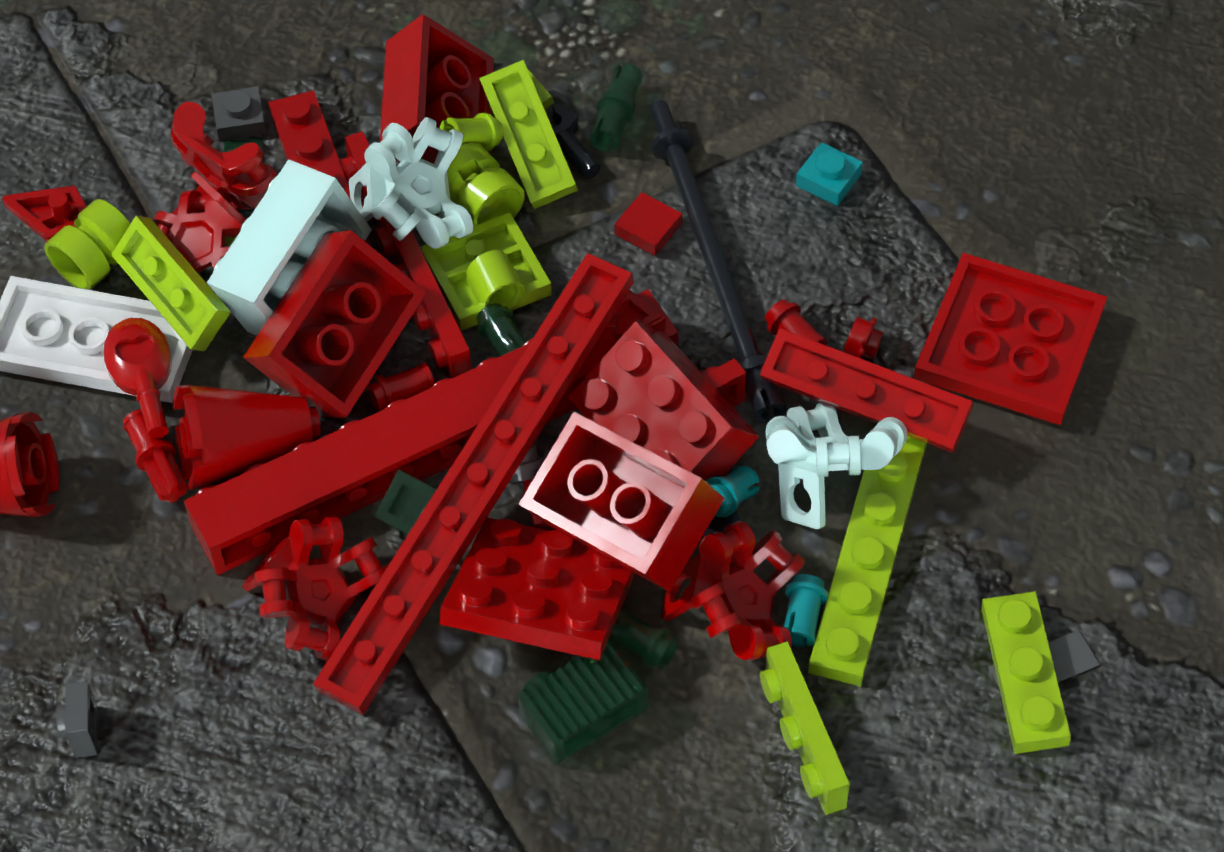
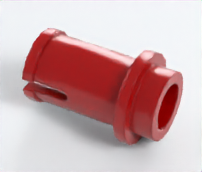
(788, 317)
(399, 386)

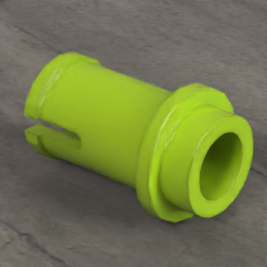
(480, 129)

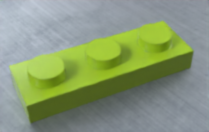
(529, 134)
(170, 283)
(1025, 673)
(804, 729)

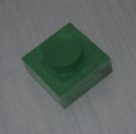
(404, 501)

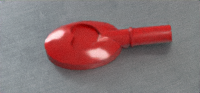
(140, 365)

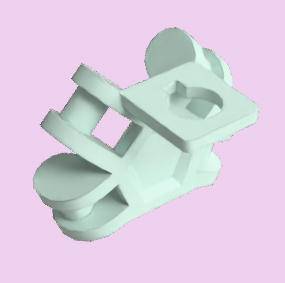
(415, 188)
(810, 458)

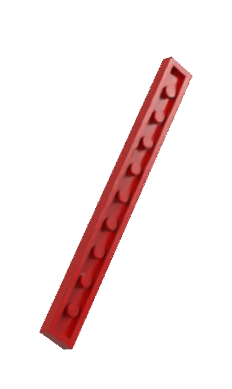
(473, 485)

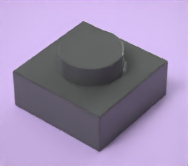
(238, 113)
(79, 719)

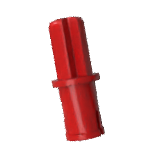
(155, 458)

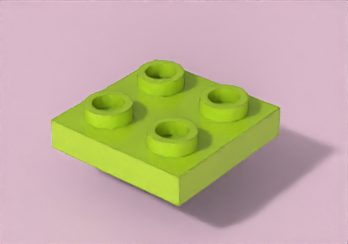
(487, 269)

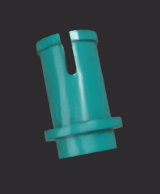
(734, 488)
(805, 598)

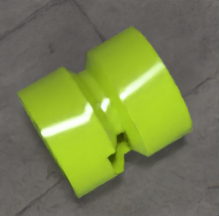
(482, 185)
(85, 251)

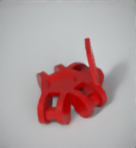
(235, 170)
(201, 224)
(313, 588)
(736, 596)

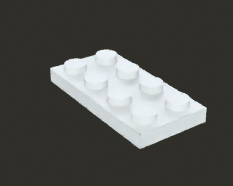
(62, 333)

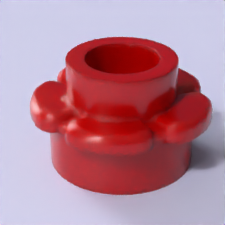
(863, 339)

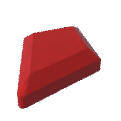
(46, 209)

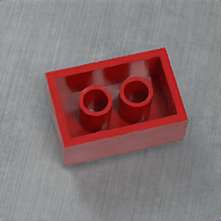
(335, 324)
(663, 404)
(622, 501)

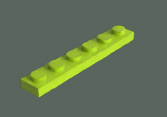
(865, 567)

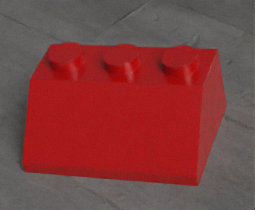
(432, 77)

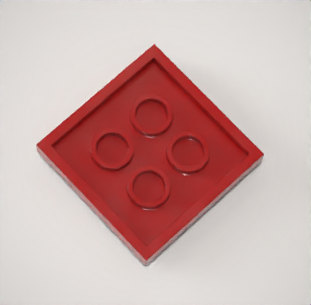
(1010, 338)
(537, 590)

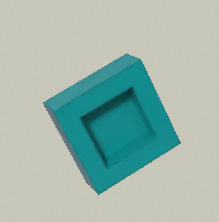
(829, 173)

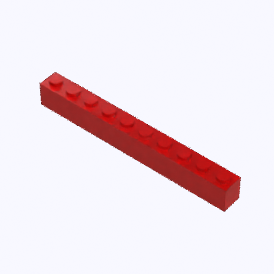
(360, 460)

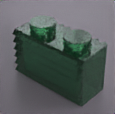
(581, 701)

